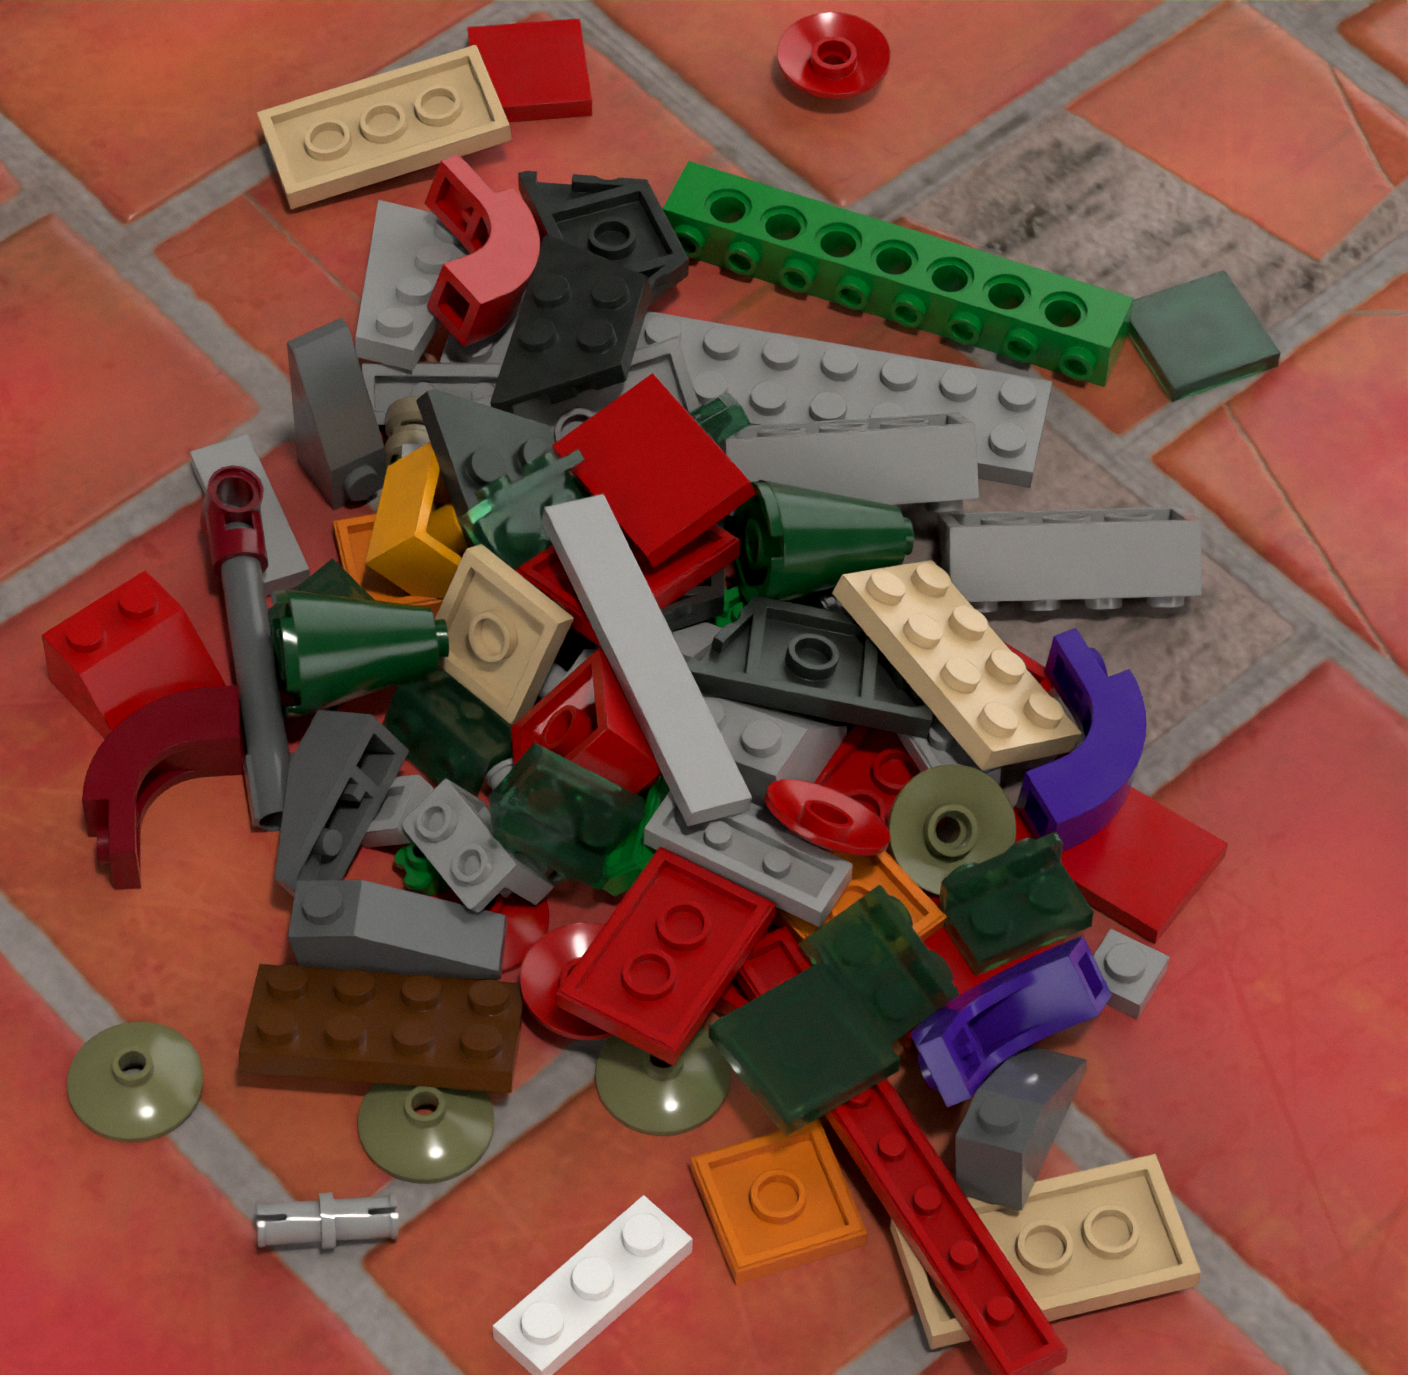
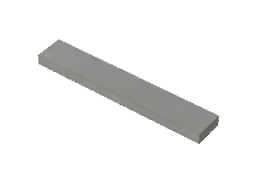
(646, 660)

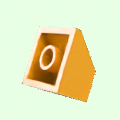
(416, 527)

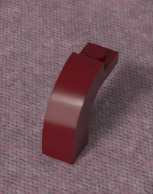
(146, 754)

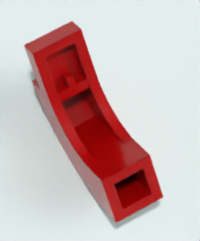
(483, 289)

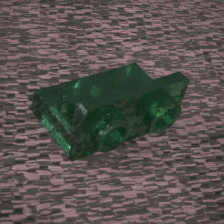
(511, 513)
(448, 730)
(562, 815)
(1012, 903)
(883, 963)

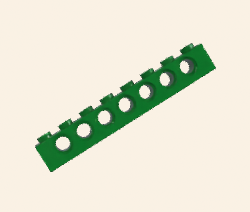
(899, 274)

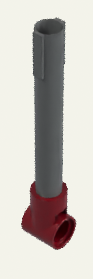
(240, 560)

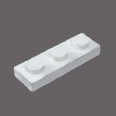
(592, 1288)

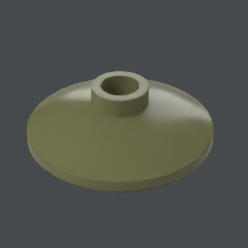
(973, 803)
(658, 1098)
(139, 1104)
(425, 1146)

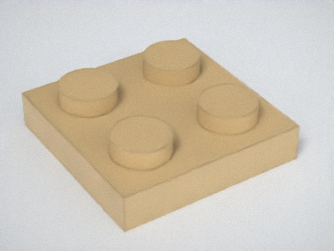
(500, 633)

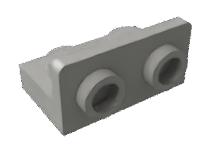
(458, 841)

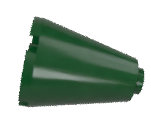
(808, 538)
(350, 647)

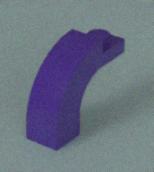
(1092, 782)
(1006, 1015)

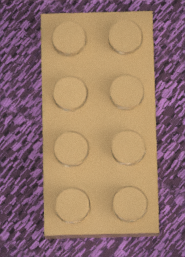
(384, 126)
(957, 664)
(1076, 1245)

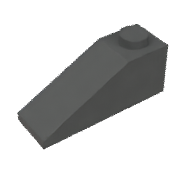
(334, 416)
(334, 794)
(393, 931)
(1015, 1125)

